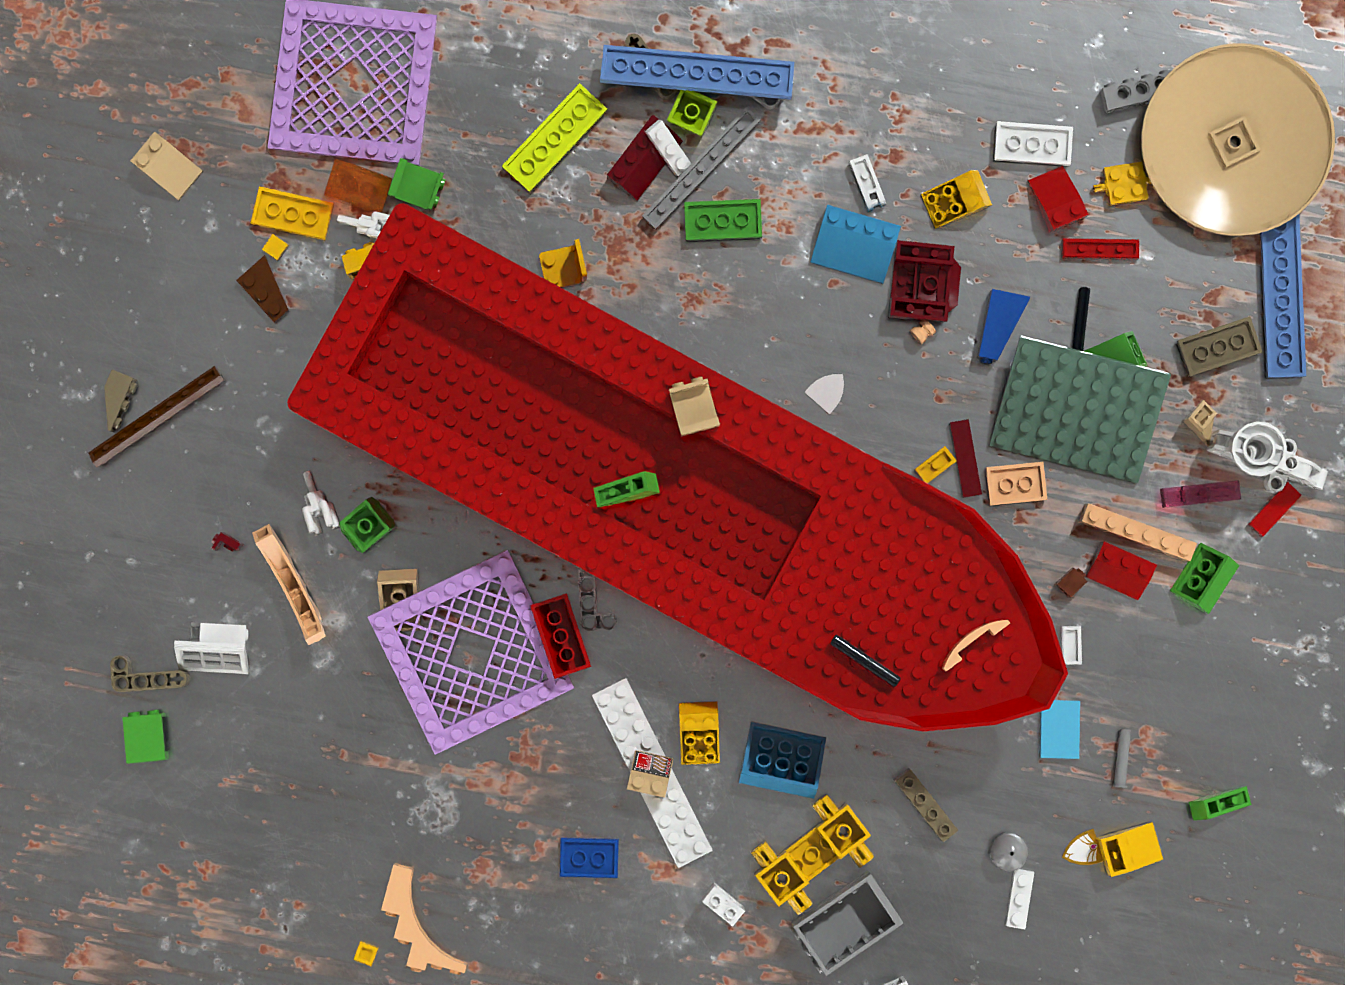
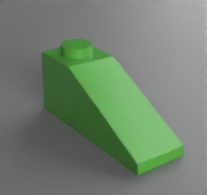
(627, 489)
(1219, 803)

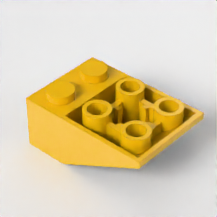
(956, 198)
(699, 733)
(1129, 849)

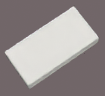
(1071, 645)

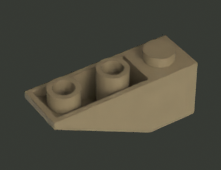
(117, 393)

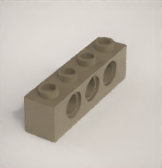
(925, 805)

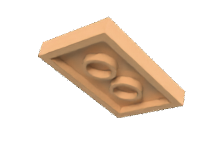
(1016, 483)

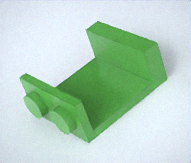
(416, 185)
(144, 737)

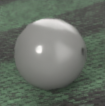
(1001, 850)

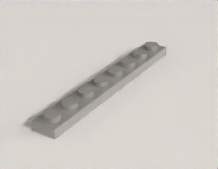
(701, 168)

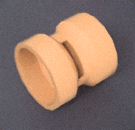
(922, 331)

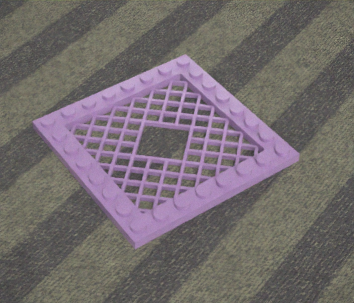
(389, 20)
(384, 627)

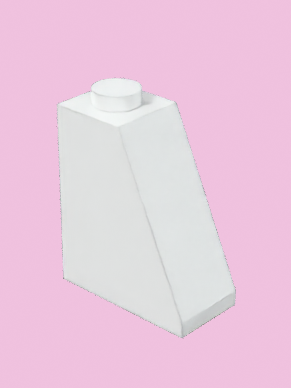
(218, 633)

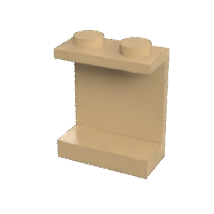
(693, 406)

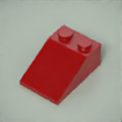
(1057, 199)

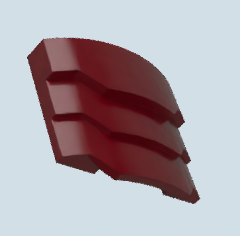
(924, 281)

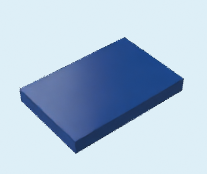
(589, 857)

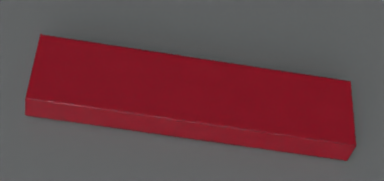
(965, 458)

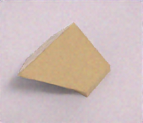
(1201, 421)

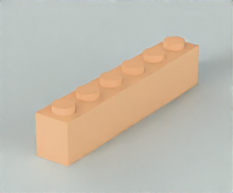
(1137, 532)

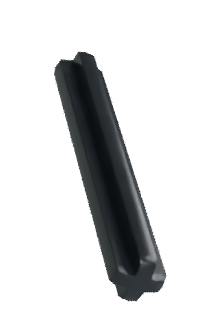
(1081, 318)
(865, 660)

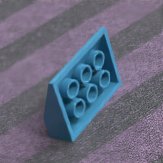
(855, 244)
(782, 760)

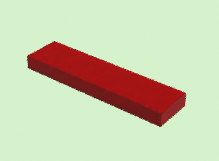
(1100, 248)

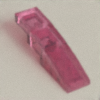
(1200, 494)

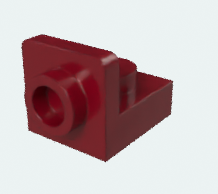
(230, 542)

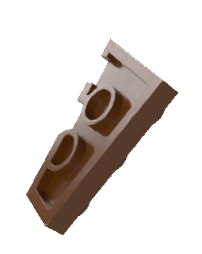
(264, 290)

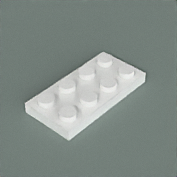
(1033, 143)

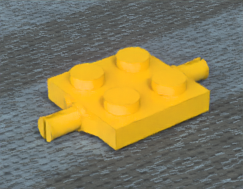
(1124, 183)

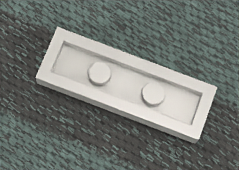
(668, 147)
(1019, 898)

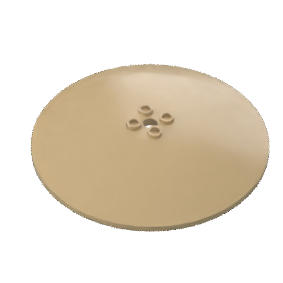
(1281, 131)

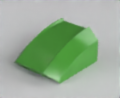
(366, 524)

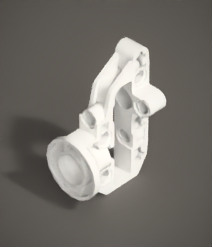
(1265, 455)

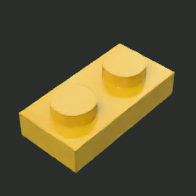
(935, 465)

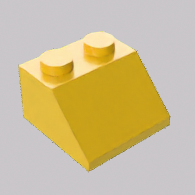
(355, 258)

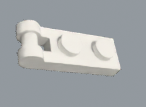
(867, 181)

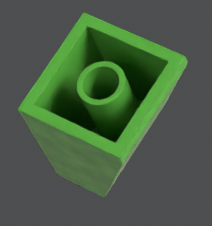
(1121, 348)

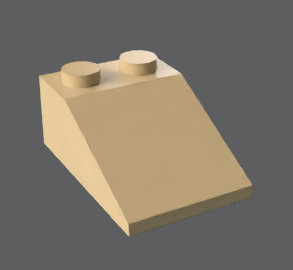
(166, 166)
(395, 586)

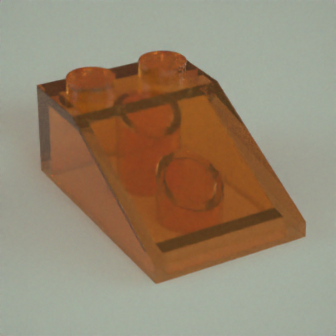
(357, 186)

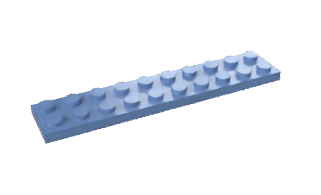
(697, 72)
(1283, 301)

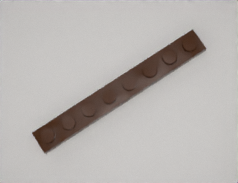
(155, 416)

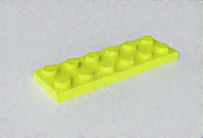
(554, 138)

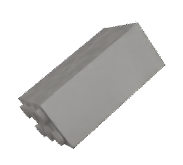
(846, 923)

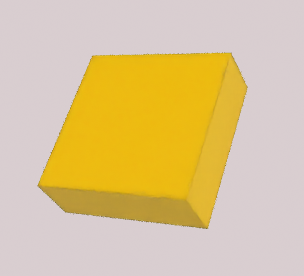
(275, 247)
(366, 953)

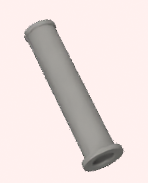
(1122, 758)

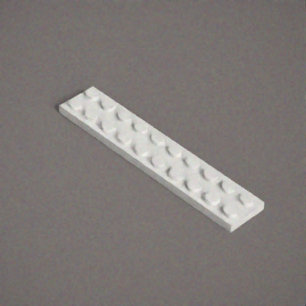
(633, 732)

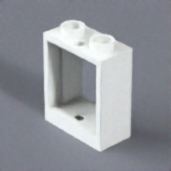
(723, 904)

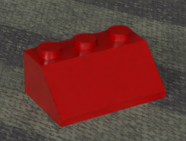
(1120, 570)

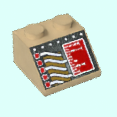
(650, 773)

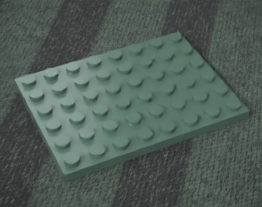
(1079, 409)

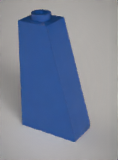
(1000, 320)

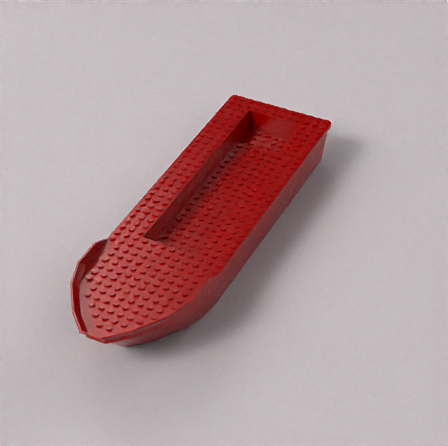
(758, 525)

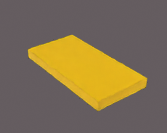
(292, 213)

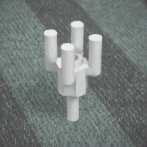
(366, 225)
(317, 507)

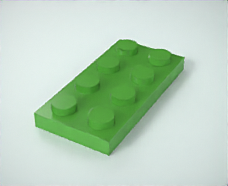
(723, 220)

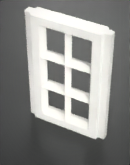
(242, 668)

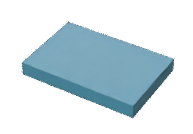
(1060, 730)

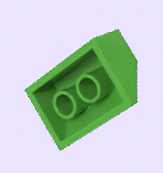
(1204, 578)

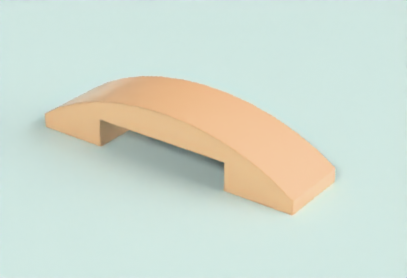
(953, 656)

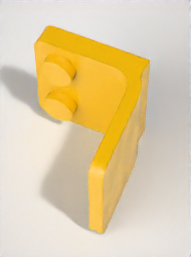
(564, 265)

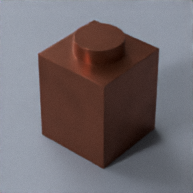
(1071, 582)

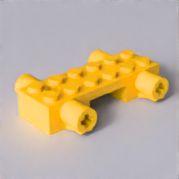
(812, 854)

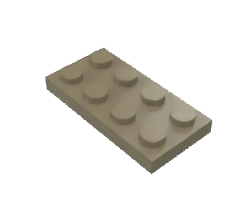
(1219, 346)

